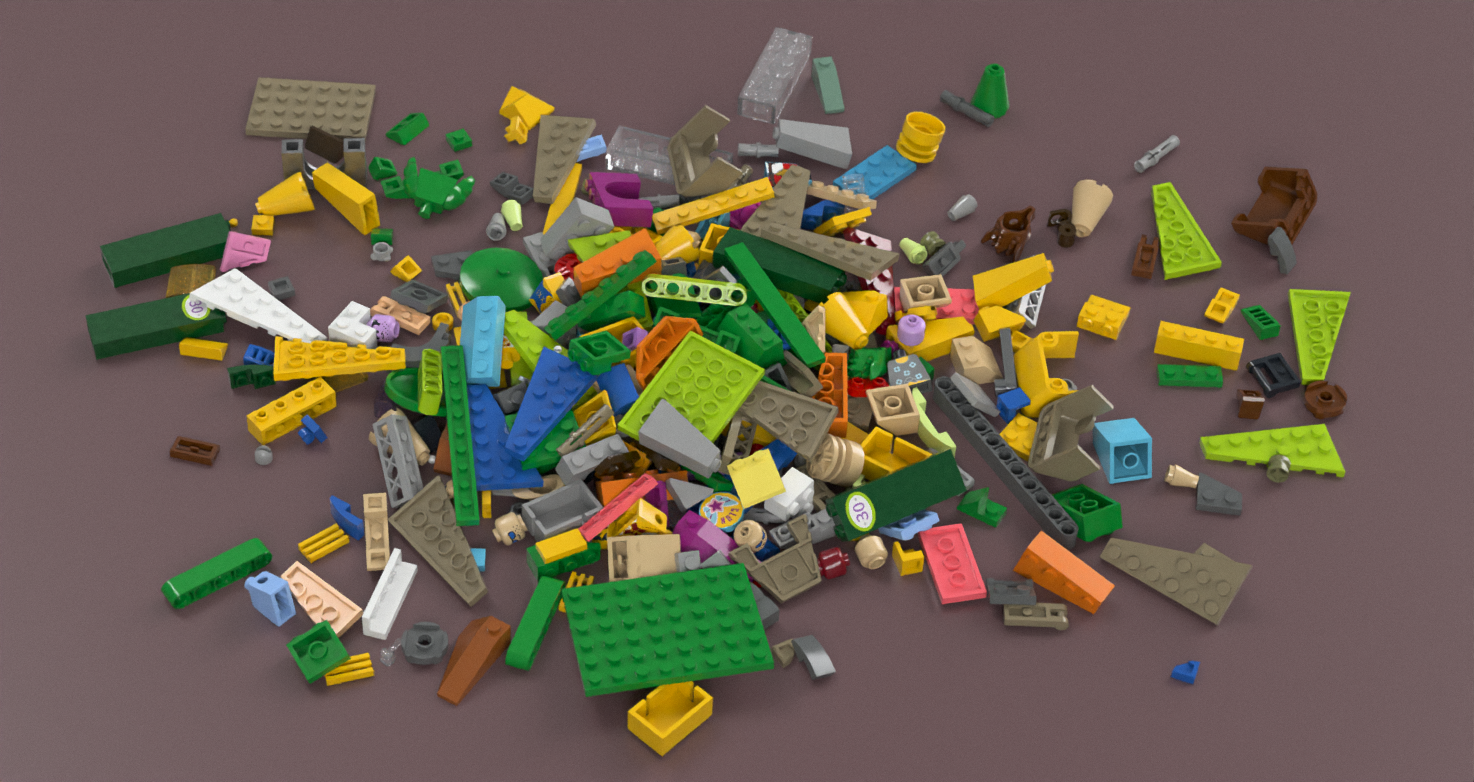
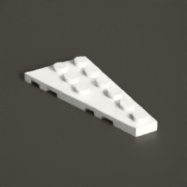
(254, 306)

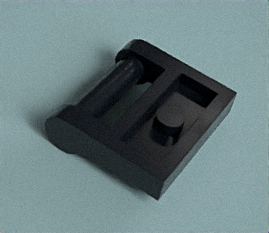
(1278, 371)

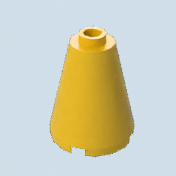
(286, 197)
(677, 243)
(843, 322)

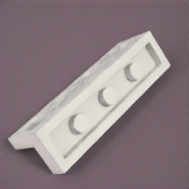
(388, 596)

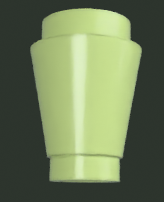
(512, 213)
(915, 252)

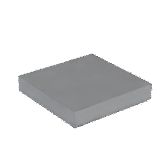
(975, 394)

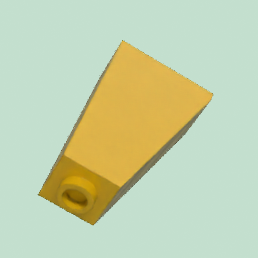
(348, 197)
(1011, 281)
(937, 337)

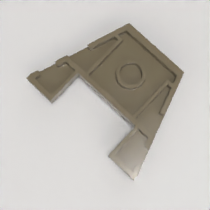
(788, 571)

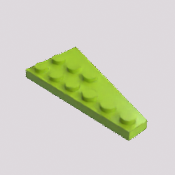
(1304, 446)

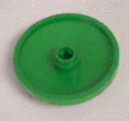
(500, 274)
(402, 388)

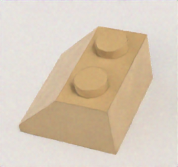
(924, 292)
(974, 360)
(894, 409)

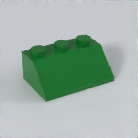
(757, 341)

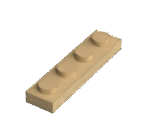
(844, 197)

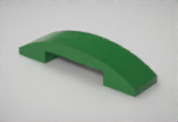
(394, 186)
(724, 339)

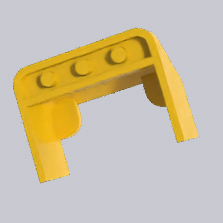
(1032, 369)

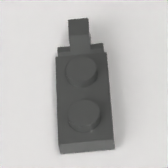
(944, 258)

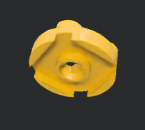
(926, 313)

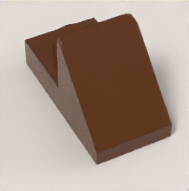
(1250, 403)

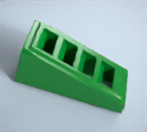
(1271, 326)

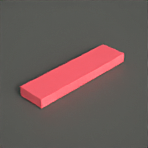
(617, 506)

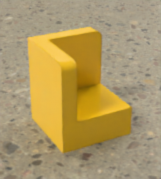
(907, 561)

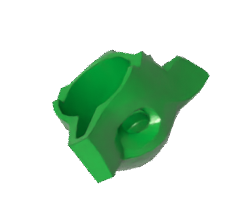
(868, 362)

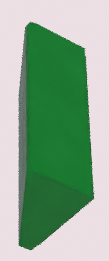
(408, 128)

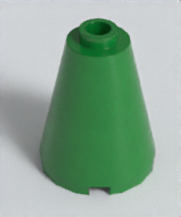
(992, 92)

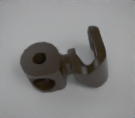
(1065, 228)

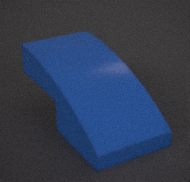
(342, 515)

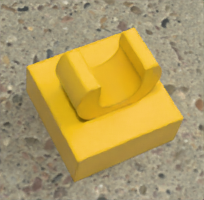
(516, 130)

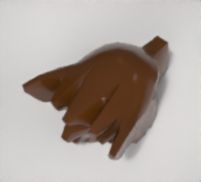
(1011, 235)

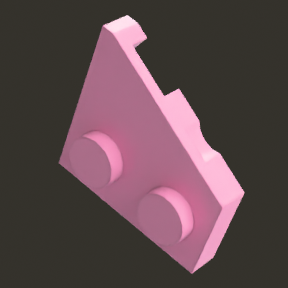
(244, 250)

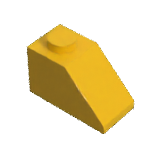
(994, 318)

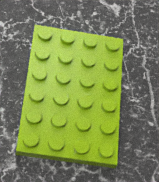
(700, 383)

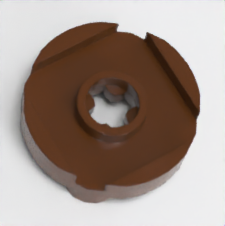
(1325, 409)

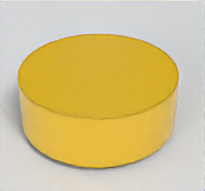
(442, 318)

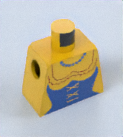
(546, 292)

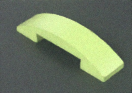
(927, 431)

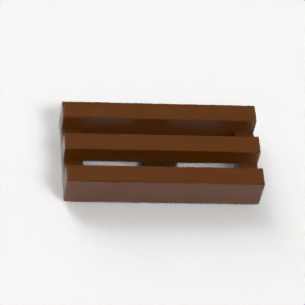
(193, 453)

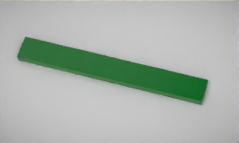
(774, 305)

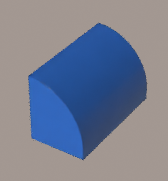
(619, 388)

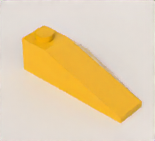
(868, 305)

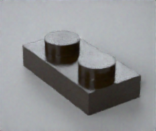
(618, 463)

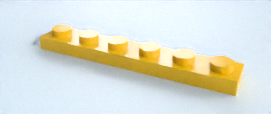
(713, 205)

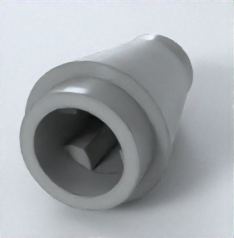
(963, 207)
(496, 227)

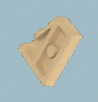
(815, 326)

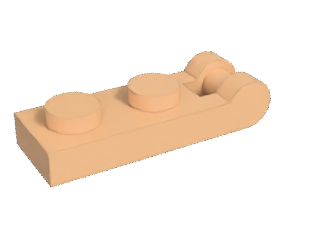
(406, 316)

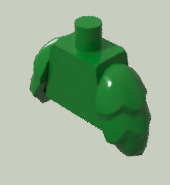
(433, 190)

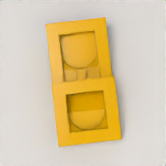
(1222, 305)

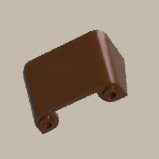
(1284, 202)

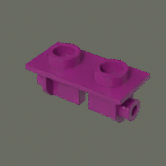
(658, 498)

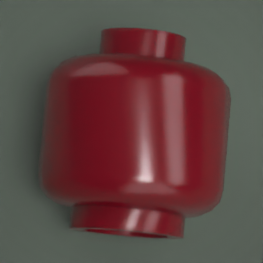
(832, 563)

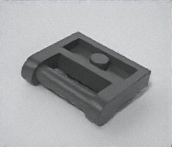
(1010, 592)

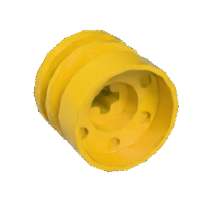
(920, 137)

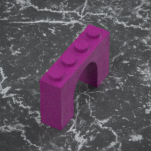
(621, 197)

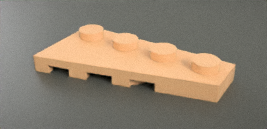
(321, 600)

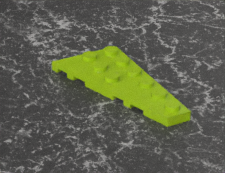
(1181, 240)
(592, 245)
(1315, 325)
(530, 342)

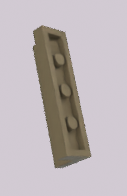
(800, 376)
(732, 441)

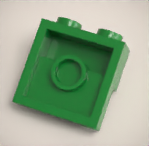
(597, 352)
(318, 651)

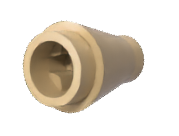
(1179, 476)

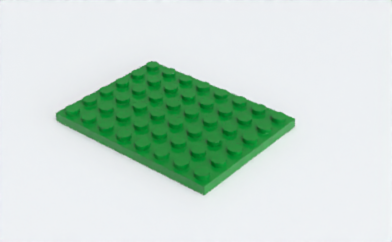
(666, 629)

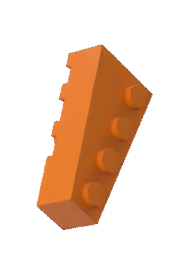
(604, 265)
(834, 391)
(610, 488)
(1063, 573)

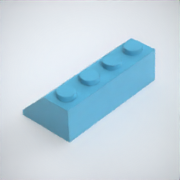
(483, 340)

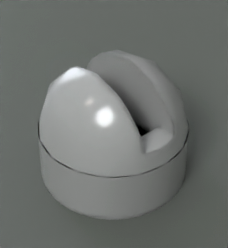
(263, 455)

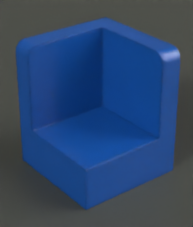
(1010, 402)

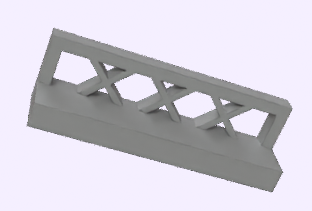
(1024, 303)
(402, 457)

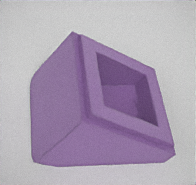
(633, 337)

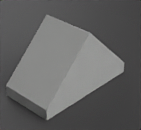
(686, 493)

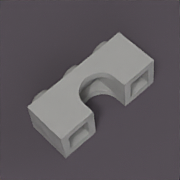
(585, 460)

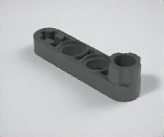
(1009, 382)

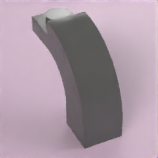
(709, 272)
(413, 354)

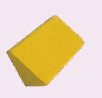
(203, 348)

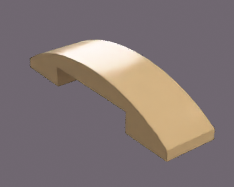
(376, 531)

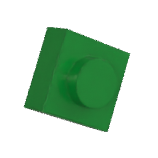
(458, 140)

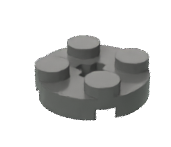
(426, 654)

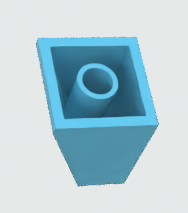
(1123, 450)

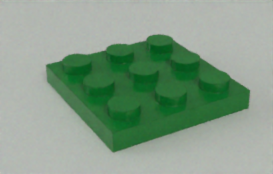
(546, 451)

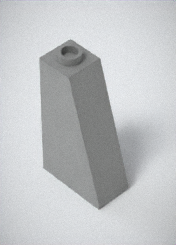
(815, 141)
(679, 440)

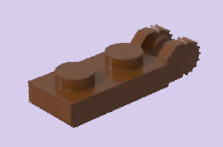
(1145, 258)

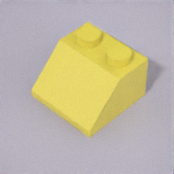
(756, 478)

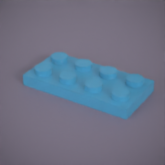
(880, 171)

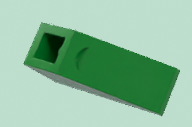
(564, 564)

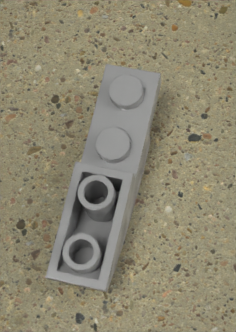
(819, 526)

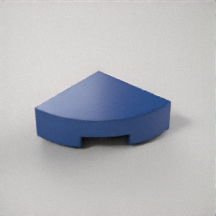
(1186, 672)

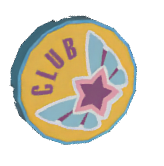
(722, 510)

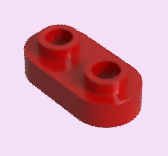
(857, 386)

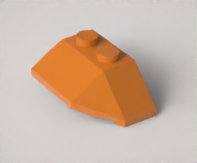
(659, 346)

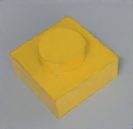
(263, 225)

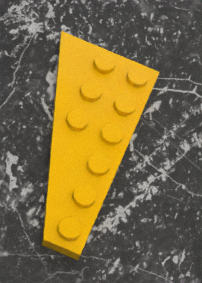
(326, 358)

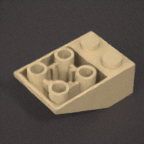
(642, 556)

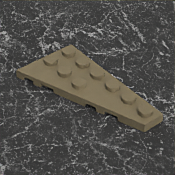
(557, 152)
(787, 204)
(843, 254)
(790, 417)
(431, 530)
(1191, 579)

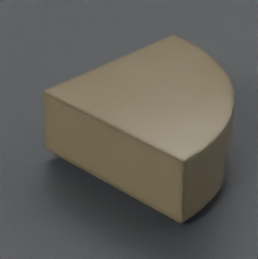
(784, 652)

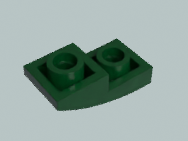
(258, 375)

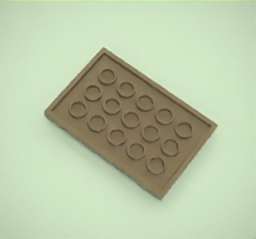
(292, 106)

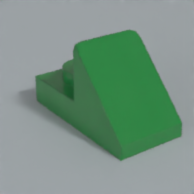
(980, 507)

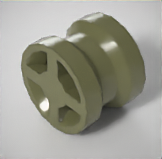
(932, 242)
(1278, 468)

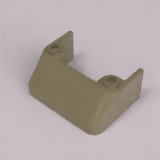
(690, 156)
(1058, 432)

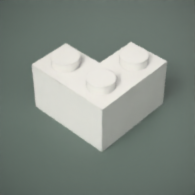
(352, 327)
(796, 499)

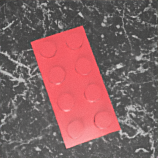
(962, 305)
(952, 564)

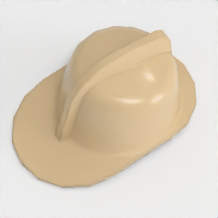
(551, 483)

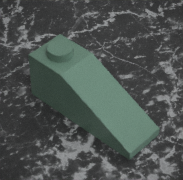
(827, 84)

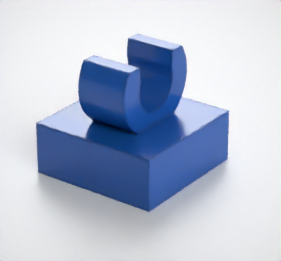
(311, 431)

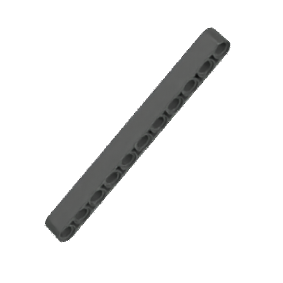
(1005, 463)

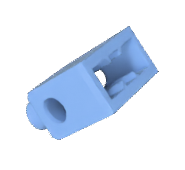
(271, 597)

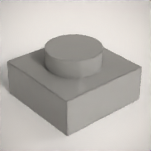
(687, 561)

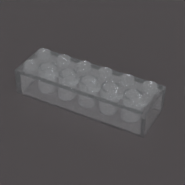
(774, 75)
(646, 155)

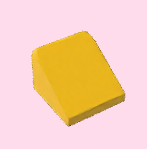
(406, 269)

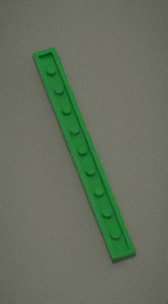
(459, 436)

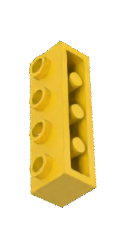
(1198, 345)
(286, 412)

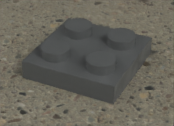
(419, 296)

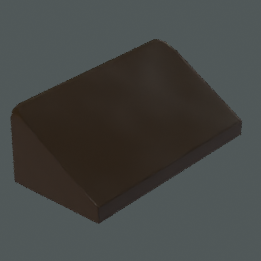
(324, 144)

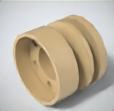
(837, 461)

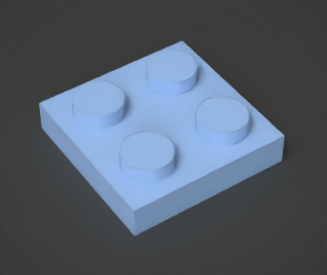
(910, 525)

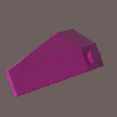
(703, 535)

